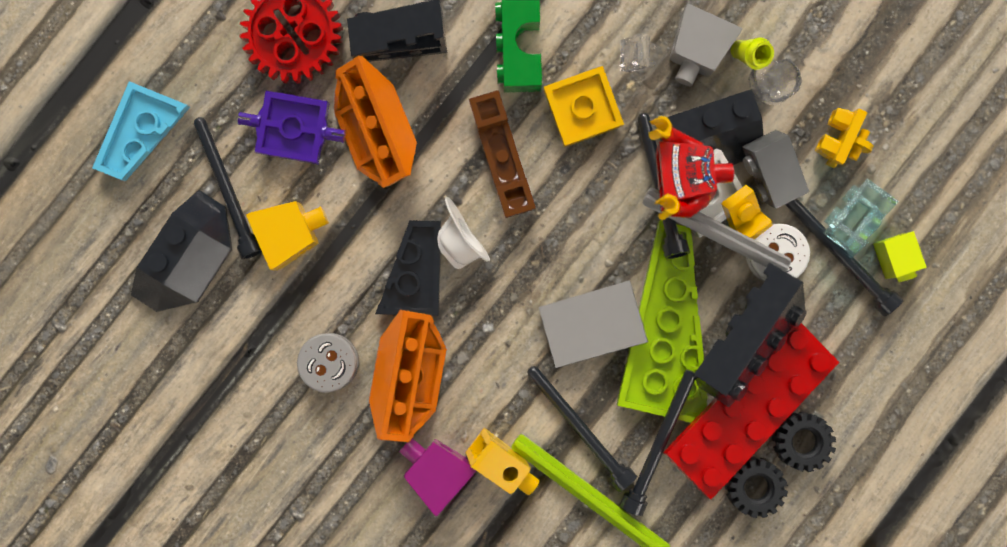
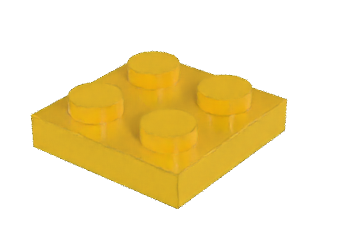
(583, 106)

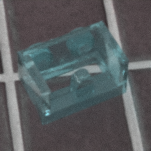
(871, 197)

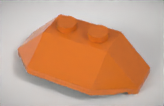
(373, 122)
(406, 376)

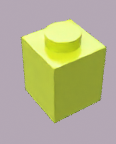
(900, 256)

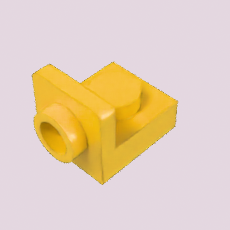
(745, 214)

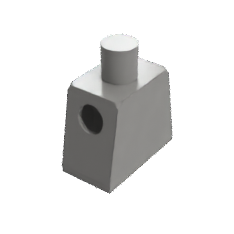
(700, 43)

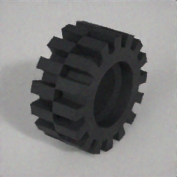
(822, 446)
(773, 495)

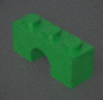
(519, 69)

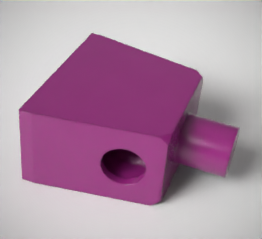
(436, 472)

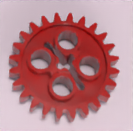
(268, 49)

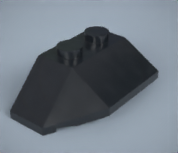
(184, 255)

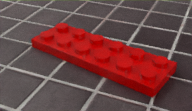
(727, 437)

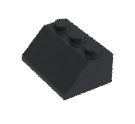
(723, 124)

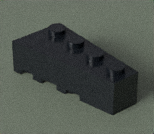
(753, 336)

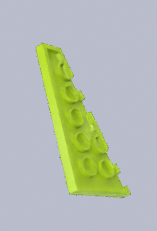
(673, 335)

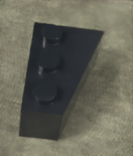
(398, 32)

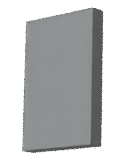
(593, 324)

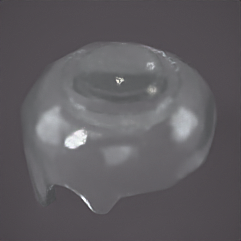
(775, 82)

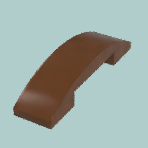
(502, 154)

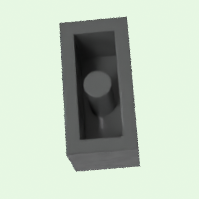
(775, 169)

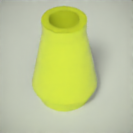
(753, 52)

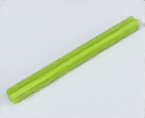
(586, 493)

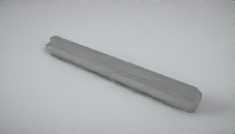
(725, 236)

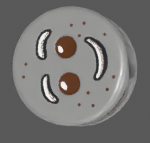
(327, 362)

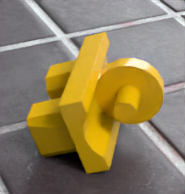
(838, 149)

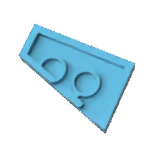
(136, 130)

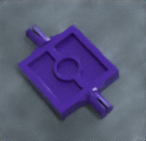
(292, 127)

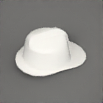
(457, 241)

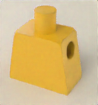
(286, 232)
(491, 458)

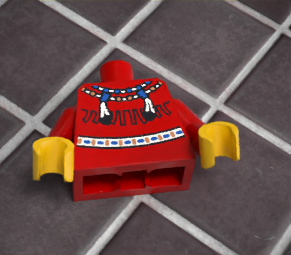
(685, 171)

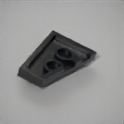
(416, 272)

